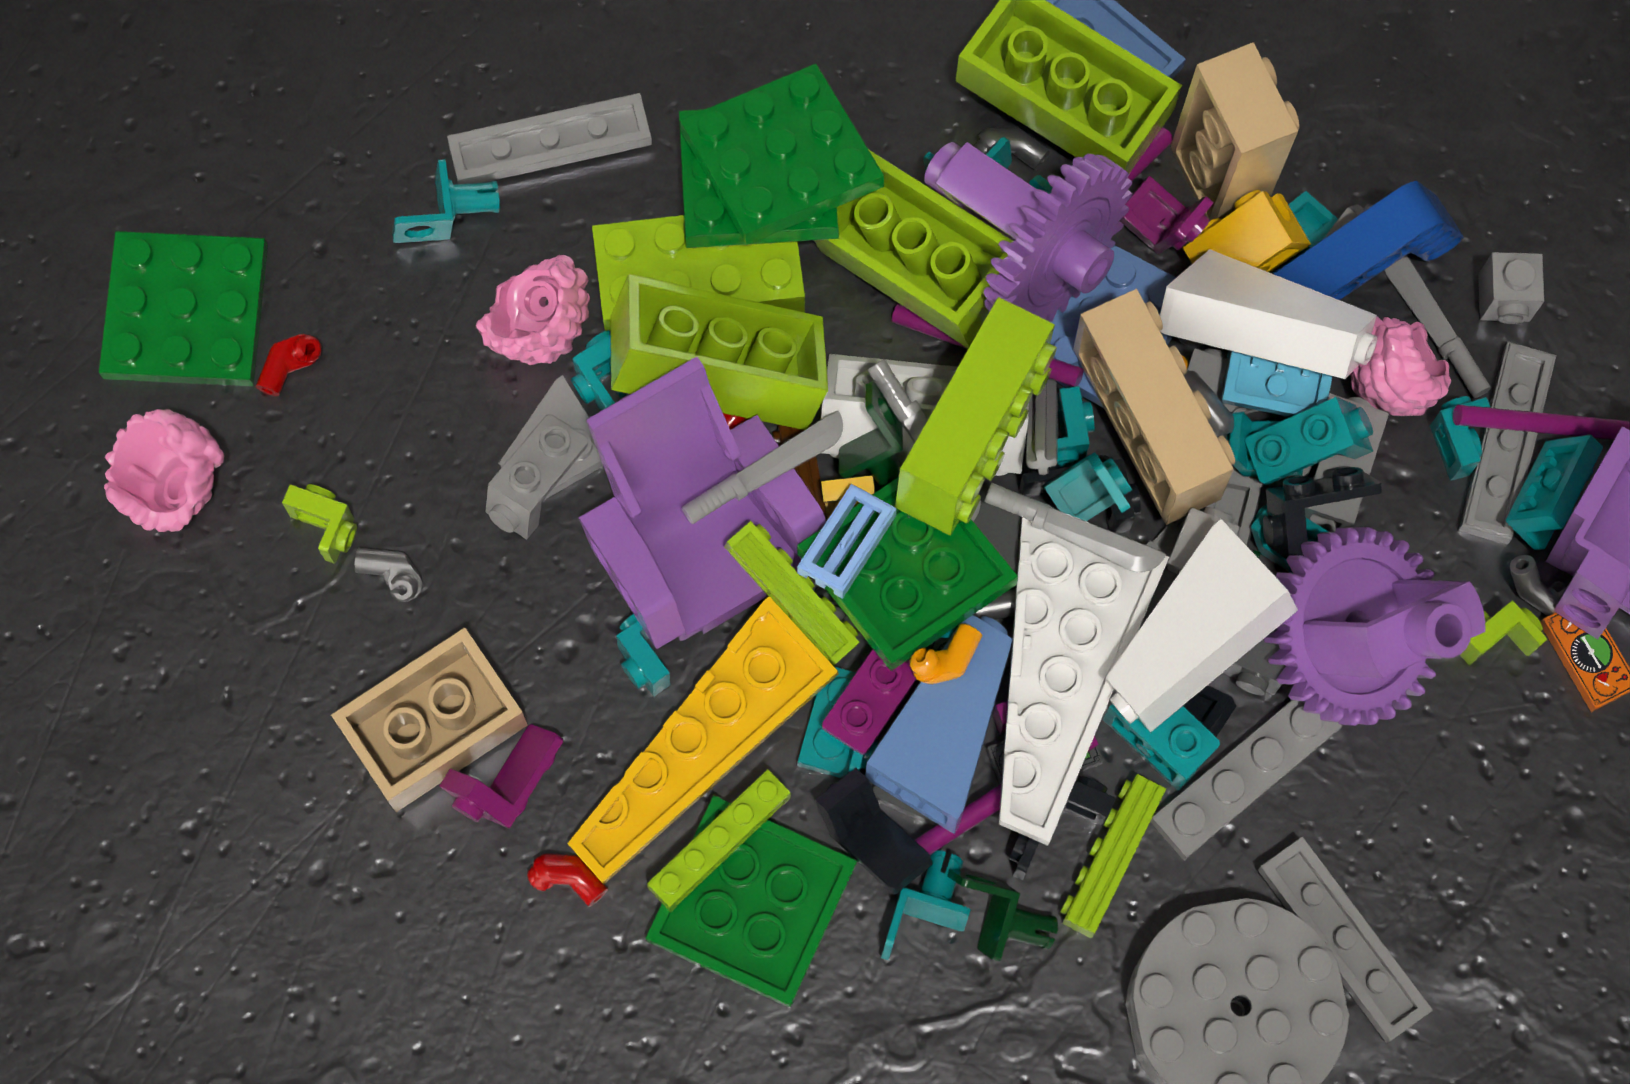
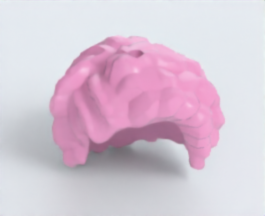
(523, 324)
(1402, 371)
(162, 470)

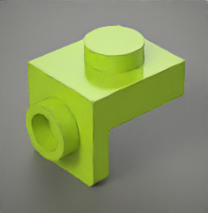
(319, 508)
(1513, 621)

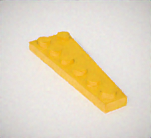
(731, 711)

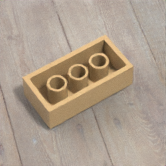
(1233, 129)
(1153, 405)

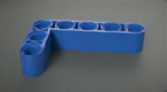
(1399, 224)

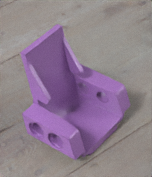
(658, 456)
(1597, 545)

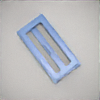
(825, 575)

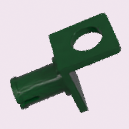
(878, 447)
(1004, 919)

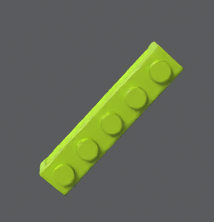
(792, 592)
(719, 840)
(1112, 855)

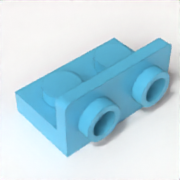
(1272, 385)

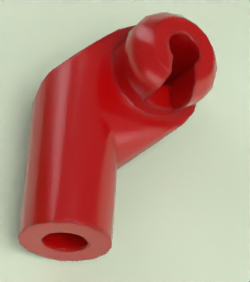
(286, 358)
(566, 870)

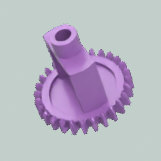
(1057, 237)
(1367, 625)

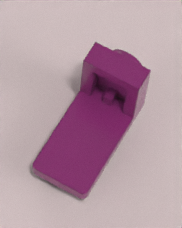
(1162, 219)
(869, 702)
(513, 784)

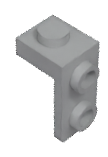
(531, 474)

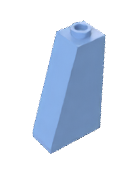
(940, 733)

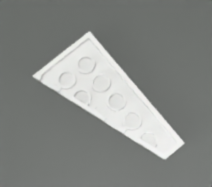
(1068, 633)

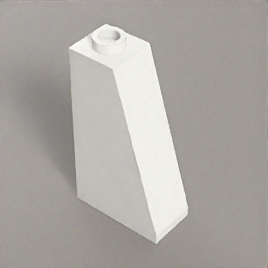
(1266, 317)
(1199, 628)

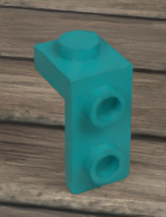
(591, 368)
(1309, 439)
(1089, 488)

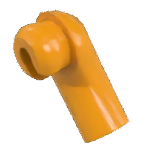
(950, 663)

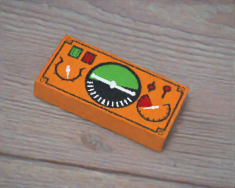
(1592, 664)

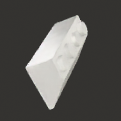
(920, 381)

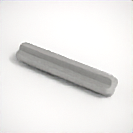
(1043, 429)

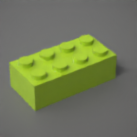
(1067, 81)
(919, 251)
(659, 252)
(753, 352)
(976, 417)

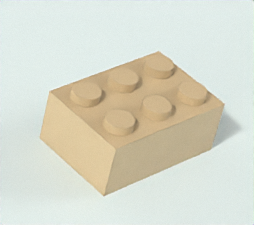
(430, 719)

